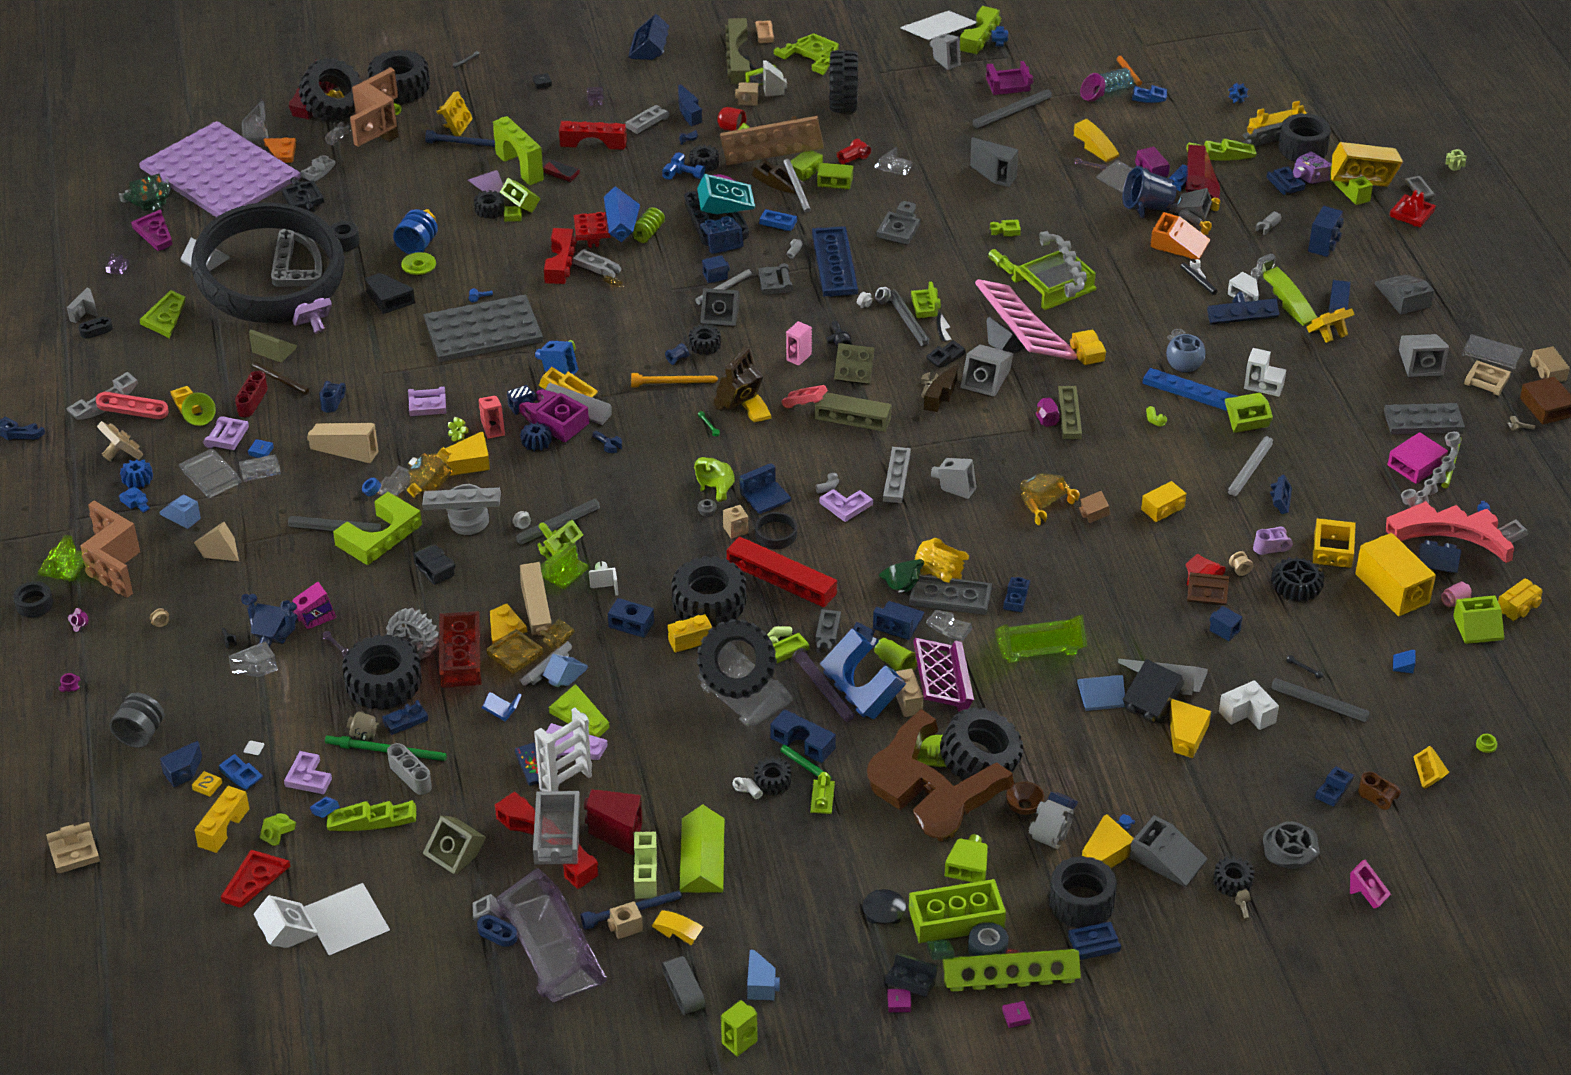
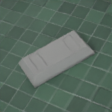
(1419, 184)

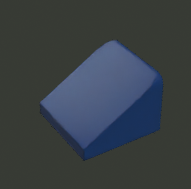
(1404, 661)

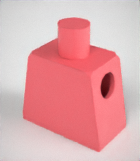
(491, 411)

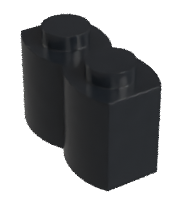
(434, 564)

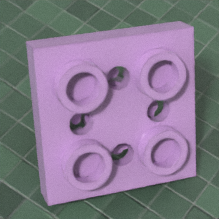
(312, 313)

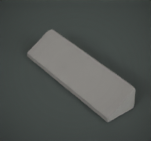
(598, 410)

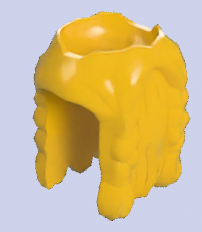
(941, 560)

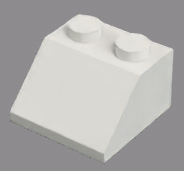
(284, 922)

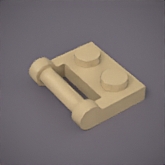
(1489, 374)

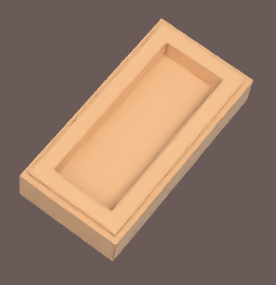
(764, 32)

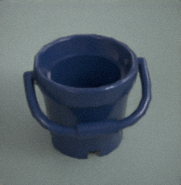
(1147, 191)

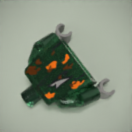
(148, 193)

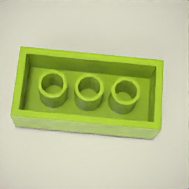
(955, 910)

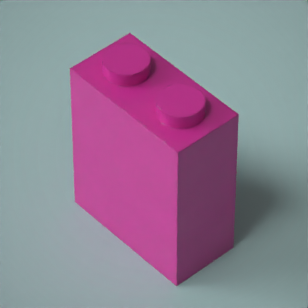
(1417, 457)

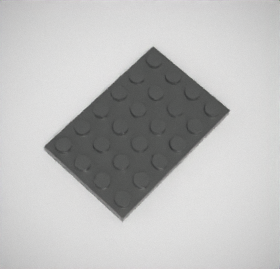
(482, 328)

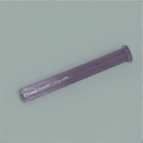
(801, 656)

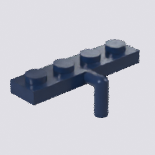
(1242, 310)

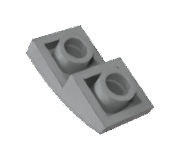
(319, 168)

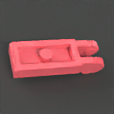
(804, 395)

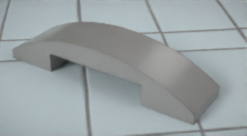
(122, 385)

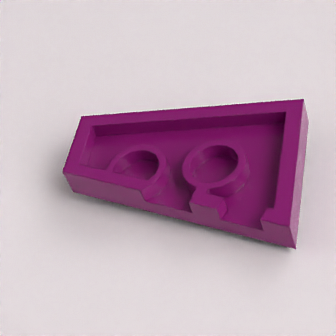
(153, 230)

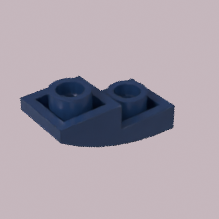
(1016, 594)

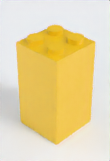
(1395, 574)

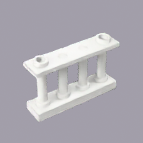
(547, 752)

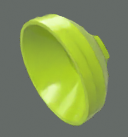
(204, 402)

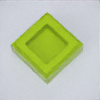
(512, 213)

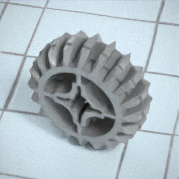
(416, 629)

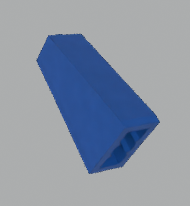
(620, 213)

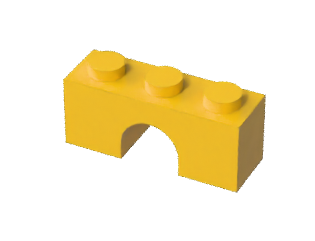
(212, 829)

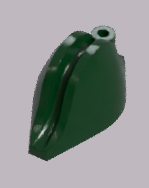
(902, 575)

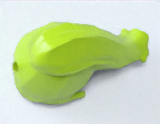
(714, 474)

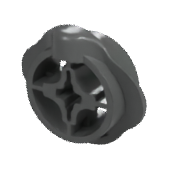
(1291, 841)

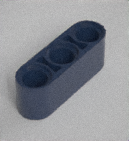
(1339, 295)

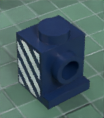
(518, 396)

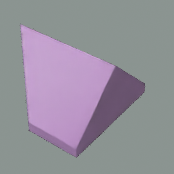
(488, 182)

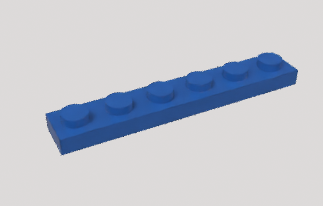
(1186, 388)

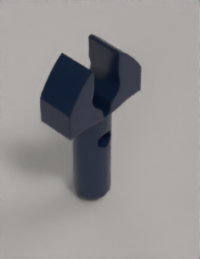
(609, 444)

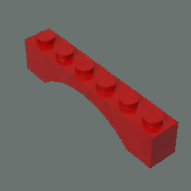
(520, 816)

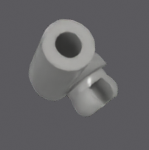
(796, 245)
(831, 483)

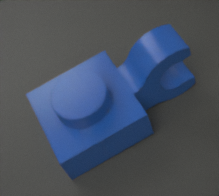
(134, 498)

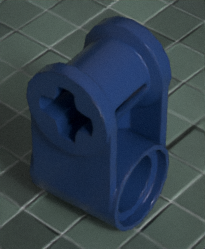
(331, 396)

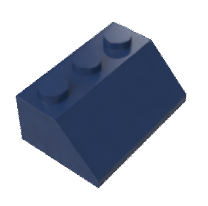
(649, 39)

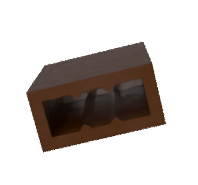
(1547, 400)

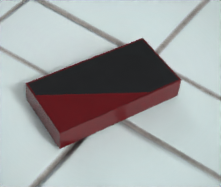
(561, 170)

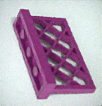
(957, 674)

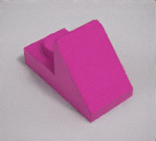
(1366, 881)

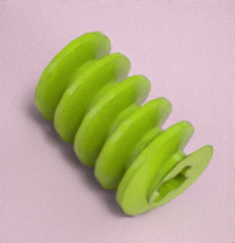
(648, 224)

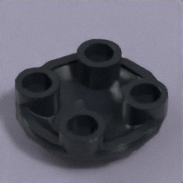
(884, 906)

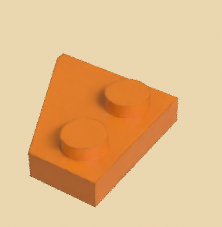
(281, 148)

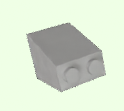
(1423, 354)
(986, 369)

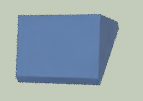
(1102, 692)

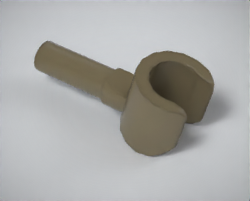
(1515, 425)
(1241, 899)

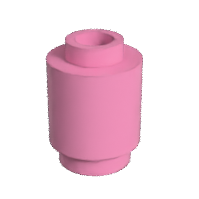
(1455, 592)

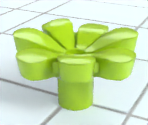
(457, 429)

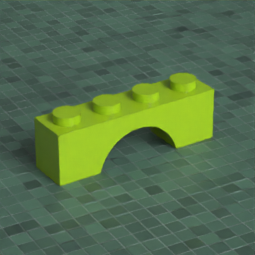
(973, 39)

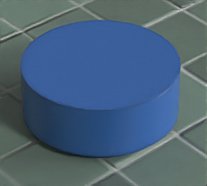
(371, 486)

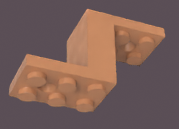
(374, 107)
(110, 549)

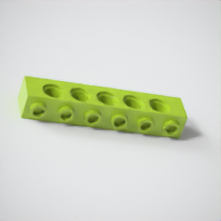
(1068, 973)

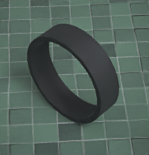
(776, 543)

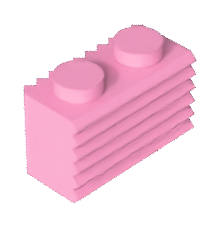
(798, 343)

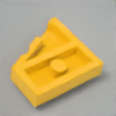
(504, 621)

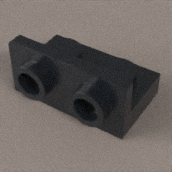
(912, 974)

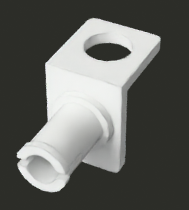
(603, 577)

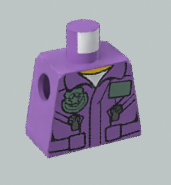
(1312, 168)

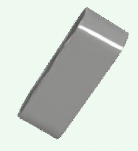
(409, 768)

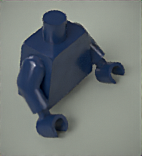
(270, 622)

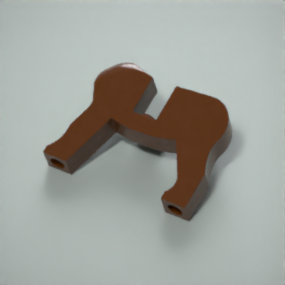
(899, 778)

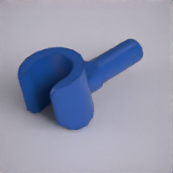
(474, 294)

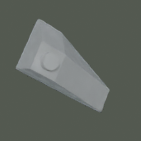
(1192, 676)

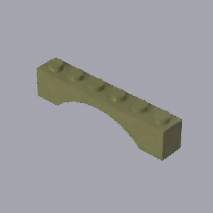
(735, 36)

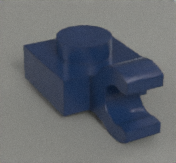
(867, 633)

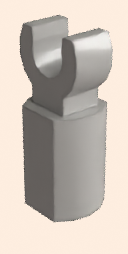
(1269, 222)

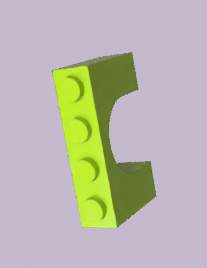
(514, 142)
(371, 545)

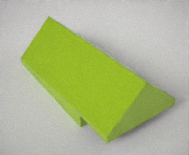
(702, 851)

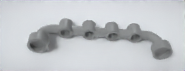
(1069, 257)
(1411, 497)

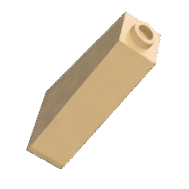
(347, 440)
(535, 598)

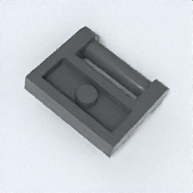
(769, 280)

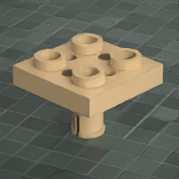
(119, 441)

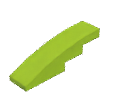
(1228, 150)
(1291, 296)
(367, 817)

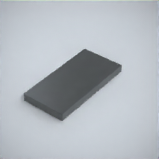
(954, 596)

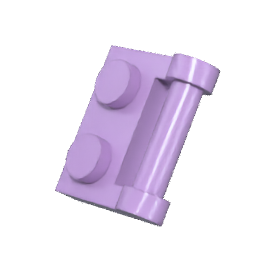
(429, 405)
(230, 436)

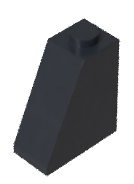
(388, 293)

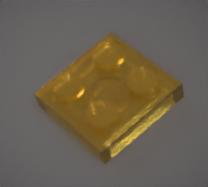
(514, 651)

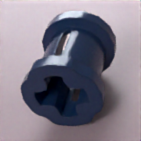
(677, 353)

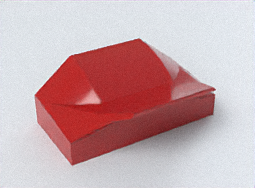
(1202, 565)

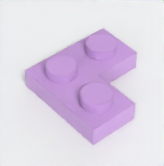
(846, 507)
(303, 774)

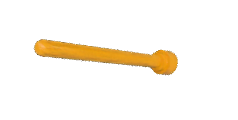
(637, 380)

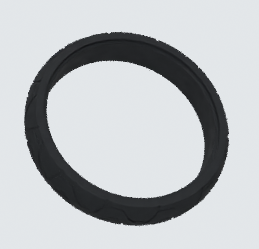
(266, 216)

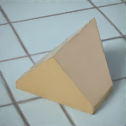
(218, 544)

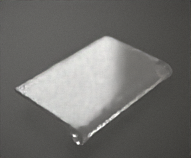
(1115, 175)
(1492, 351)

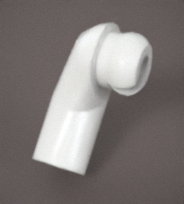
(747, 785)

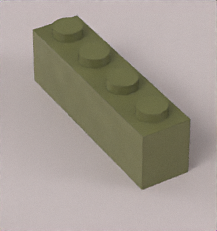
(853, 411)

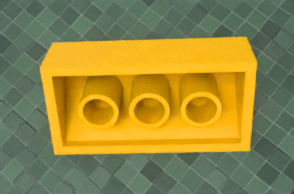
(1359, 160)

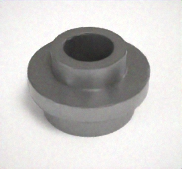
(883, 295)
(707, 507)

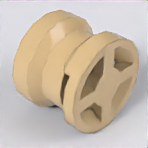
(1241, 563)

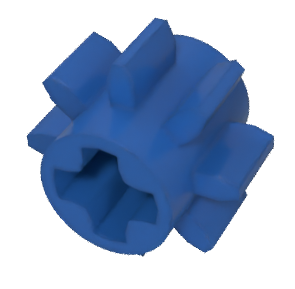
(999, 35)
(1238, 92)

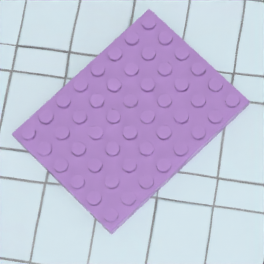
(220, 169)

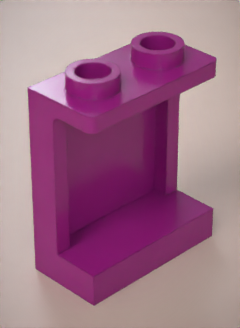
(1009, 80)

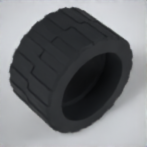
(1304, 134)
(1087, 873)

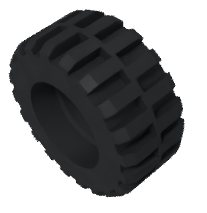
(410, 73)
(843, 81)
(322, 104)
(709, 575)
(719, 637)
(385, 689)
(983, 728)

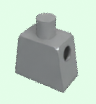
(946, 50)
(956, 476)

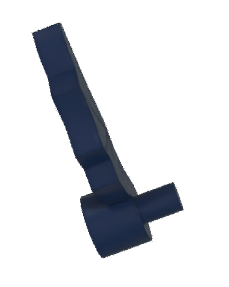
(690, 137)

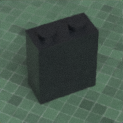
(1153, 691)

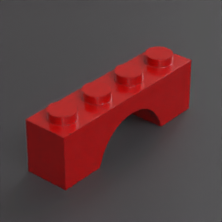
(611, 134)
(558, 267)

